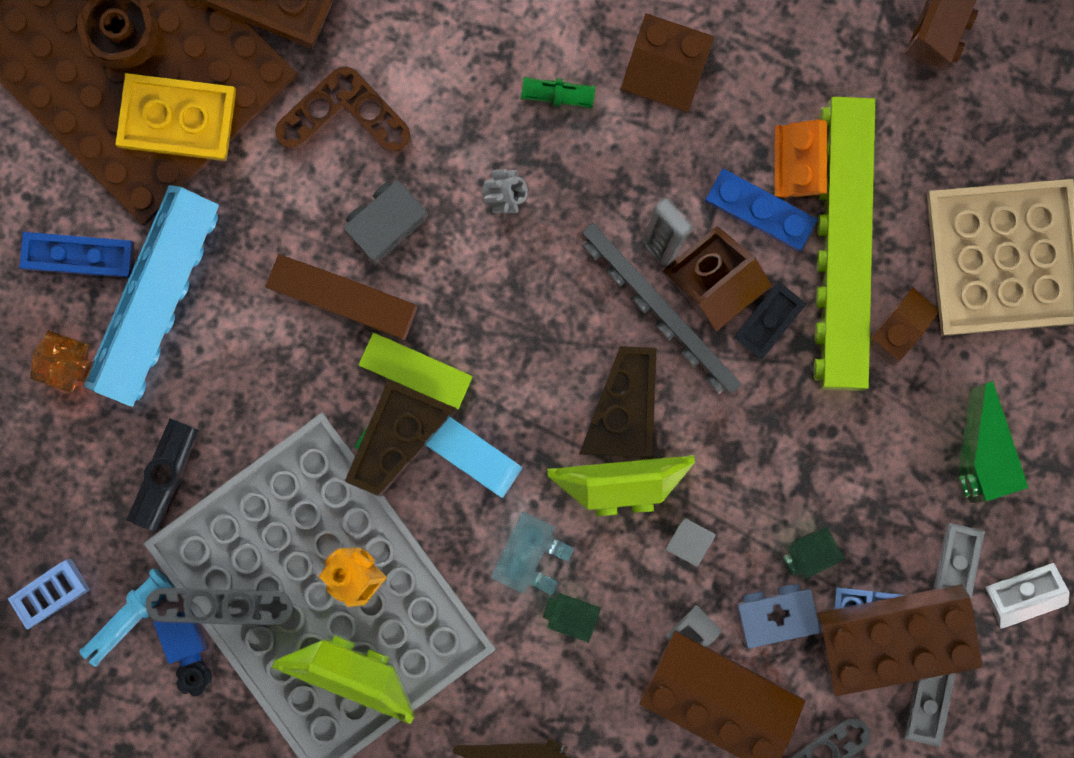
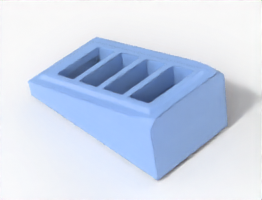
(74, 579)

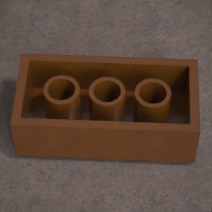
(899, 640)

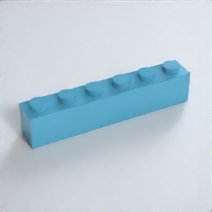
(152, 295)

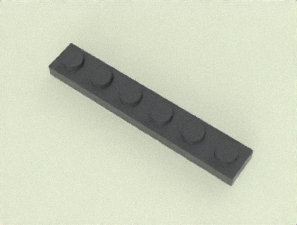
(669, 322)

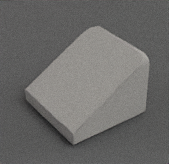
(690, 541)
(697, 627)

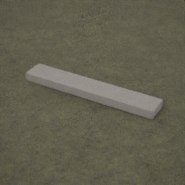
(666, 233)
(932, 696)

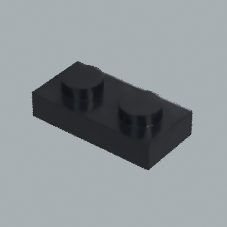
(769, 321)

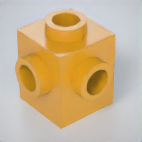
(351, 576)

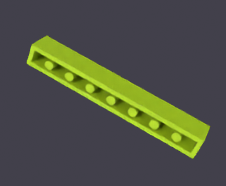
(846, 246)

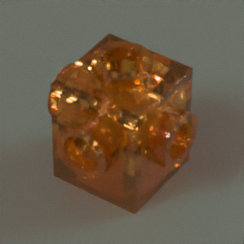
(60, 361)

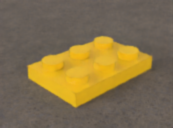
(175, 117)

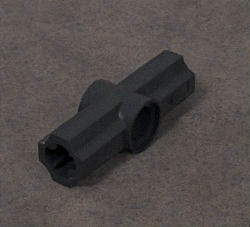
(153, 498)

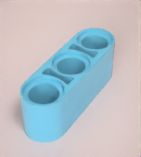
(475, 457)

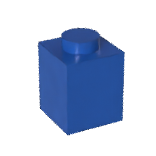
(181, 641)

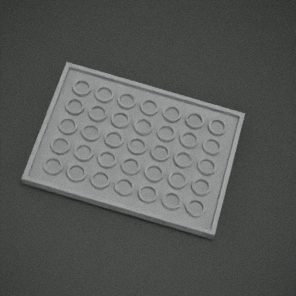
(274, 534)

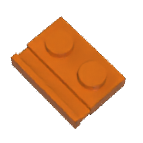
(801, 159)

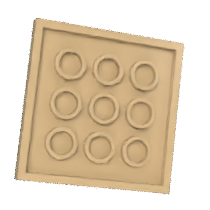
(1003, 256)

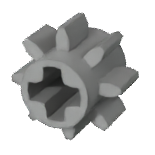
(505, 191)

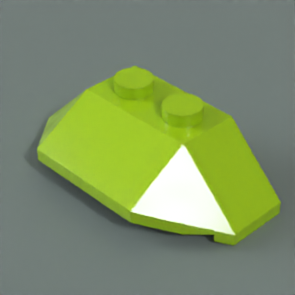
(622, 483)
(350, 674)

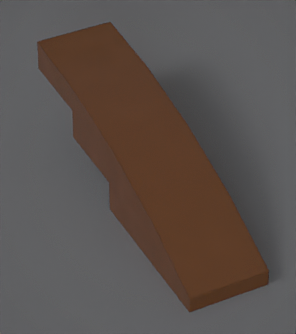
(341, 296)

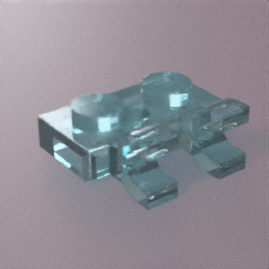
(524, 552)

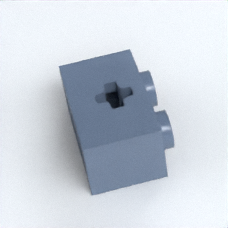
(797, 623)

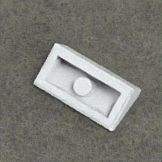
(1028, 595)

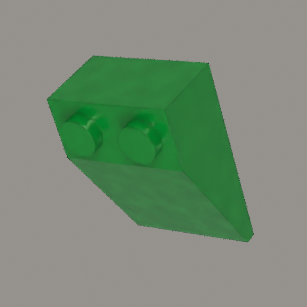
(988, 454)

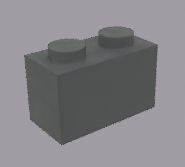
(385, 220)

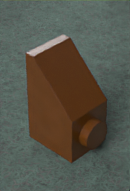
(903, 326)

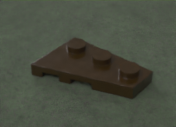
(626, 408)
(395, 435)

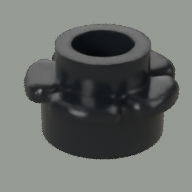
(195, 688)

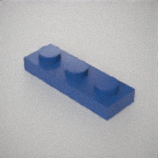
(761, 210)
(76, 255)

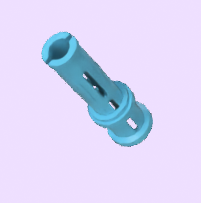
(125, 618)

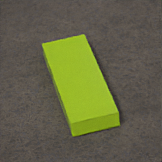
(415, 370)

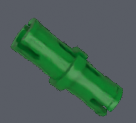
(558, 92)

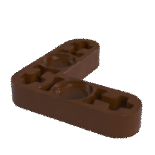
(351, 102)

